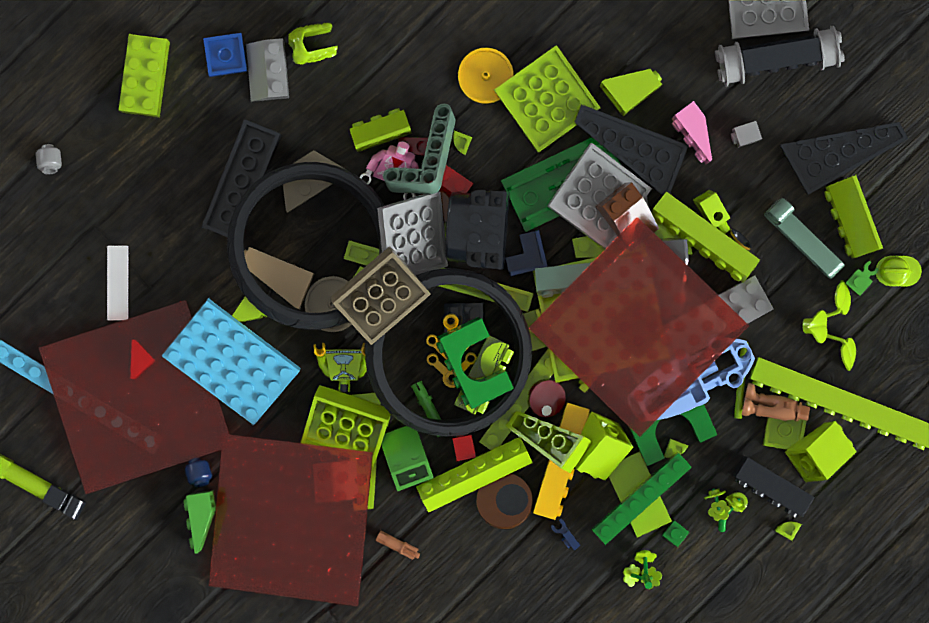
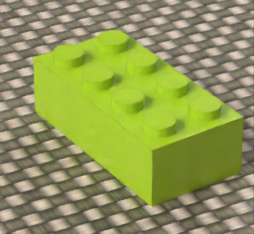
(144, 75)

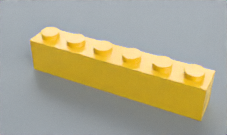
(555, 479)

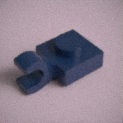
(569, 540)

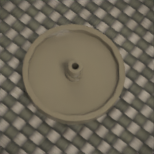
(319, 298)

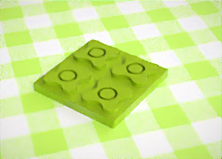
(545, 98)

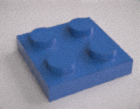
(225, 54)

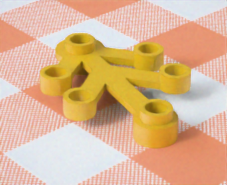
(437, 364)

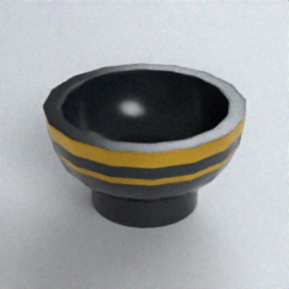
(740, 239)

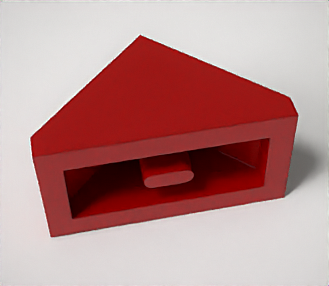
(139, 360)

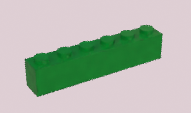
(641, 498)

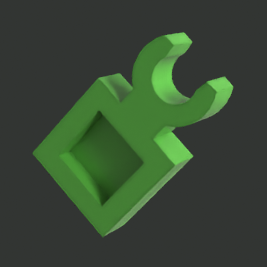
(860, 280)

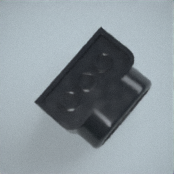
(477, 228)

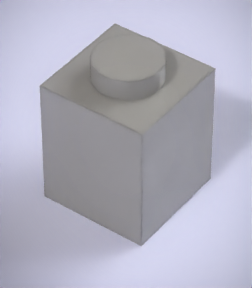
(746, 134)

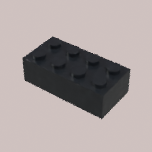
(773, 486)

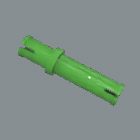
(425, 401)

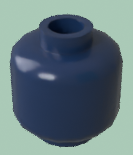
(198, 472)

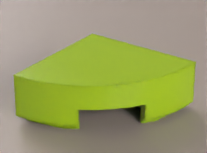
(461, 142)
(673, 447)
(788, 529)

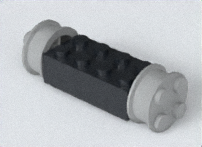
(807, 50)

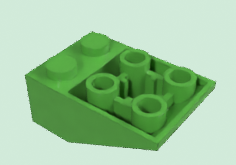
(406, 457)
(201, 512)

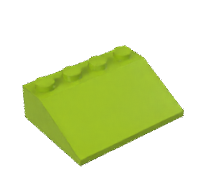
(853, 217)
(345, 422)

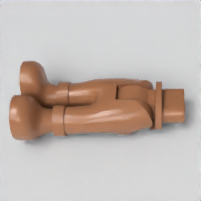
(773, 406)

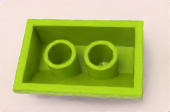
(380, 130)

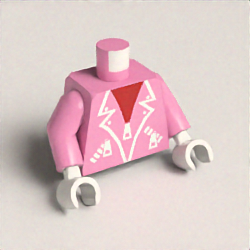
(391, 158)

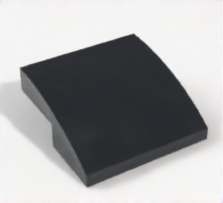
(464, 312)

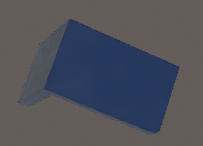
(532, 257)

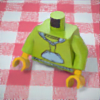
(342, 365)

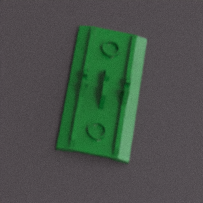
(537, 184)

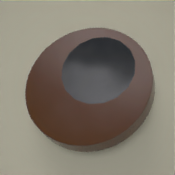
(505, 502)

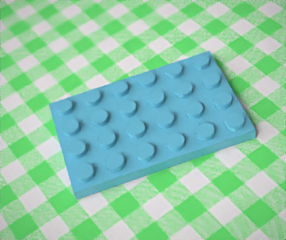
(231, 361)

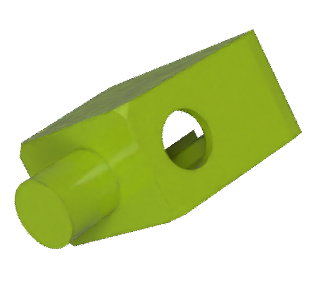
(708, 205)

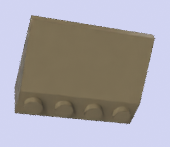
(380, 295)

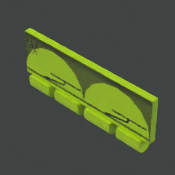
(487, 363)

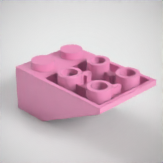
(694, 128)

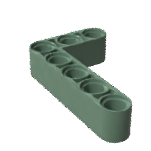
(443, 122)
(801, 237)

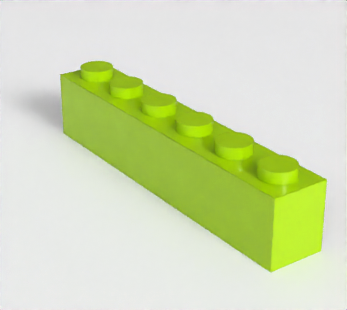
(704, 237)
(474, 474)

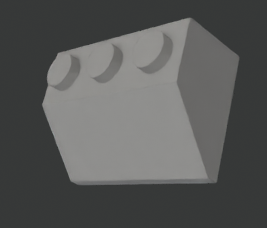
(267, 70)

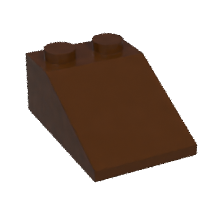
(624, 206)

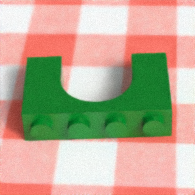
(453, 346)
(699, 421)

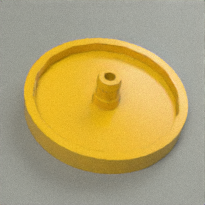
(482, 73)

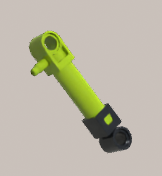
(49, 493)

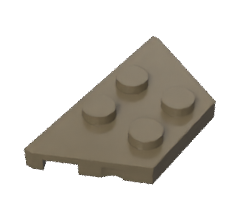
(302, 190)

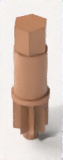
(398, 545)

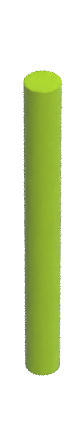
(740, 393)

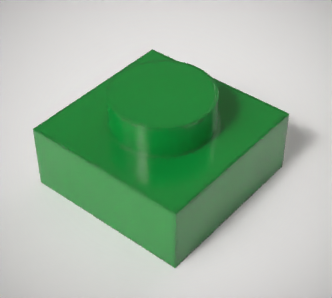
(675, 533)

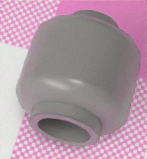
(48, 159)

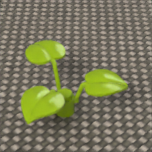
(818, 325)

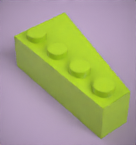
(553, 442)

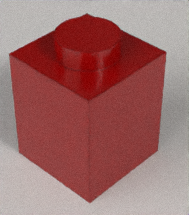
(464, 447)

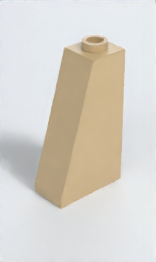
(279, 275)

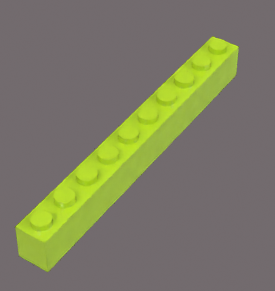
(841, 402)

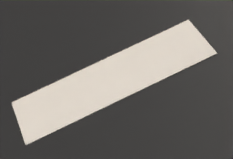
(117, 282)

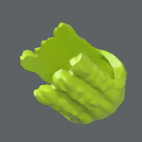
(300, 54)

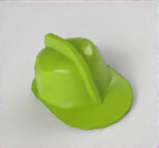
(898, 271)

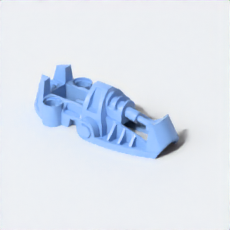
(697, 392)

